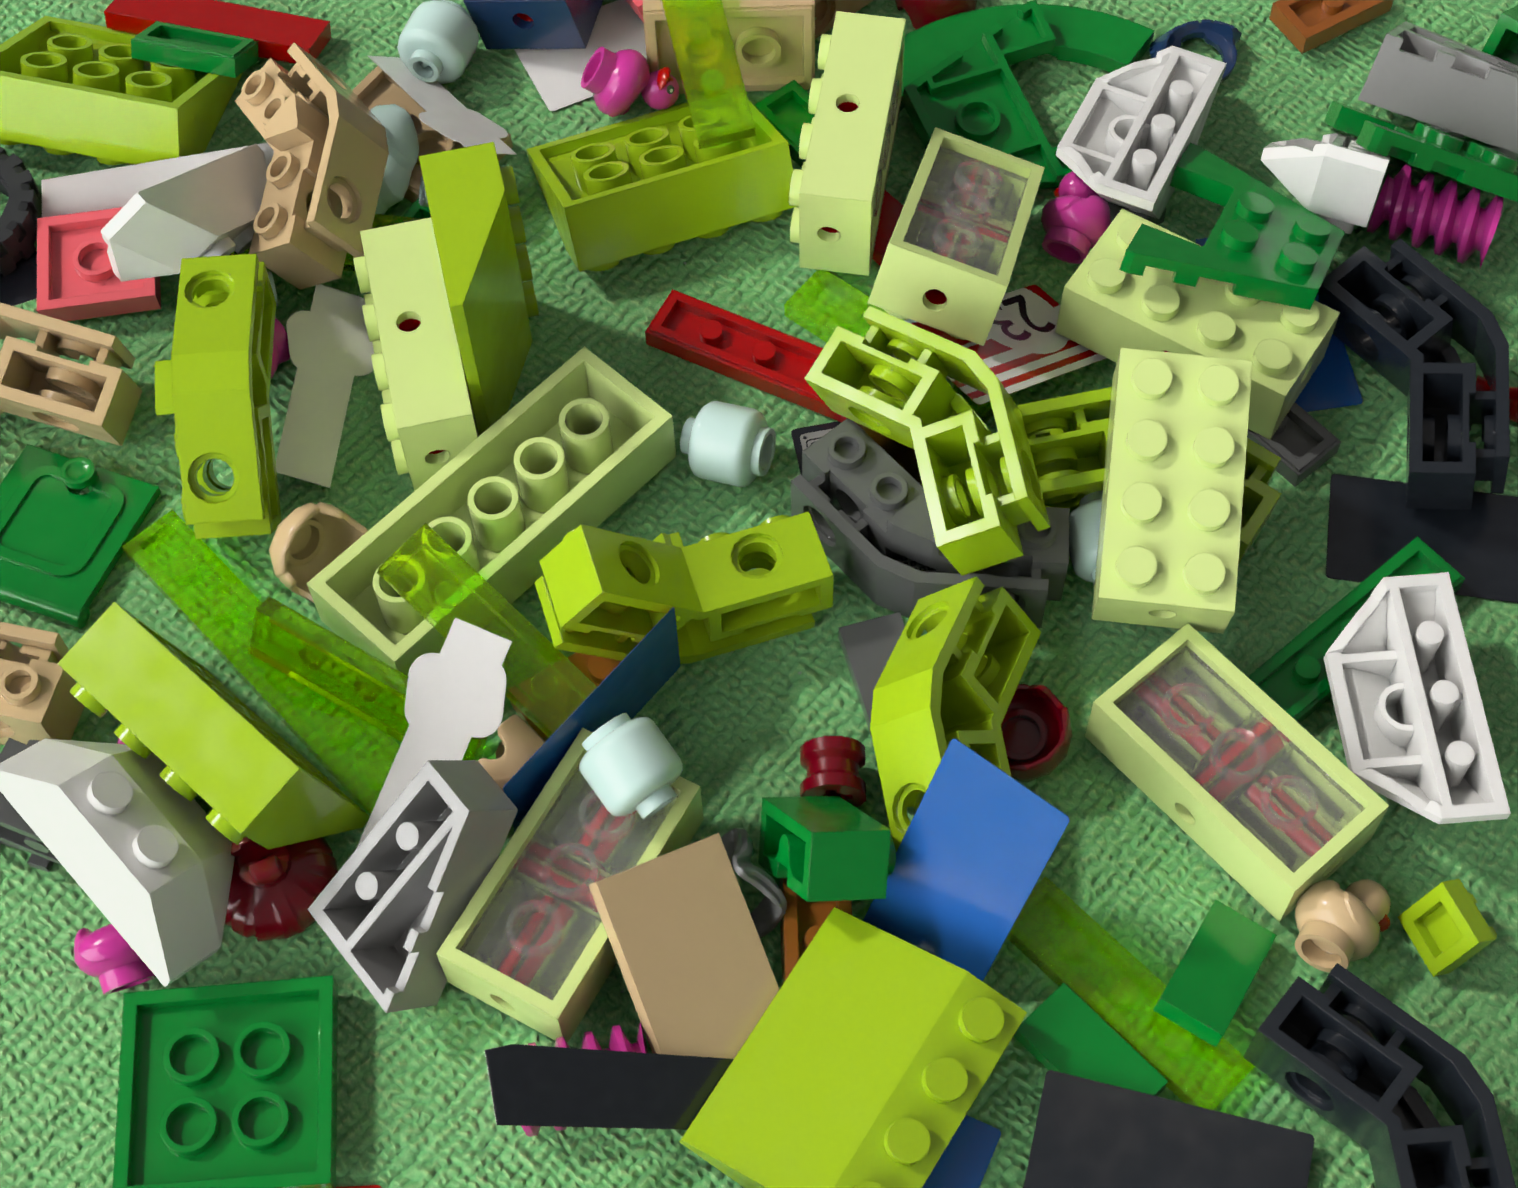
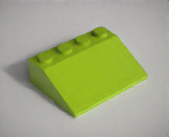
(85, 95)
(651, 186)
(483, 270)
(204, 736)
(855, 1067)

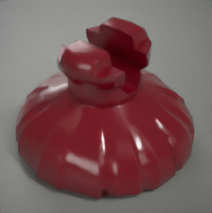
(277, 887)

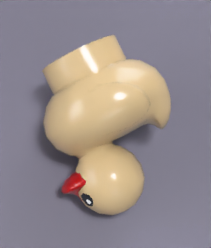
(1340, 923)

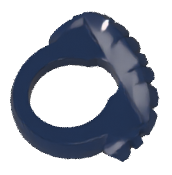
(1215, 33)

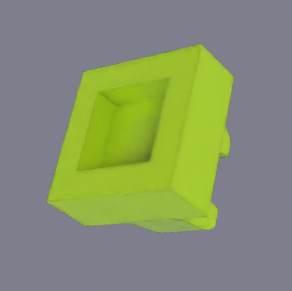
(1447, 927)

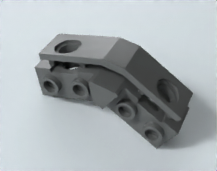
(877, 513)

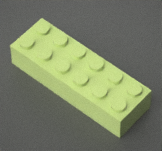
(505, 502)

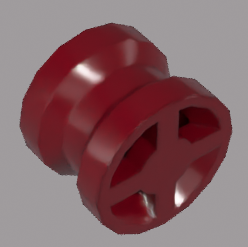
(833, 768)

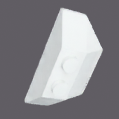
(1140, 126)
(1329, 176)
(188, 217)
(1414, 703)
(128, 845)

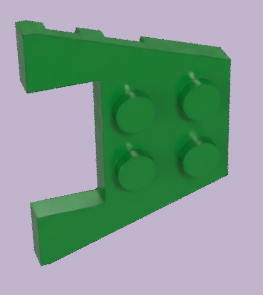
(981, 98)
(1429, 150)
(1258, 243)

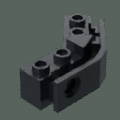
(1402, 325)
(1354, 1065)

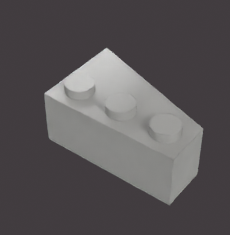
(1446, 86)
(415, 880)

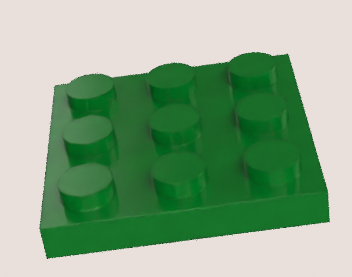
(229, 1086)

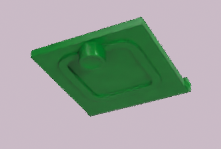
(62, 543)

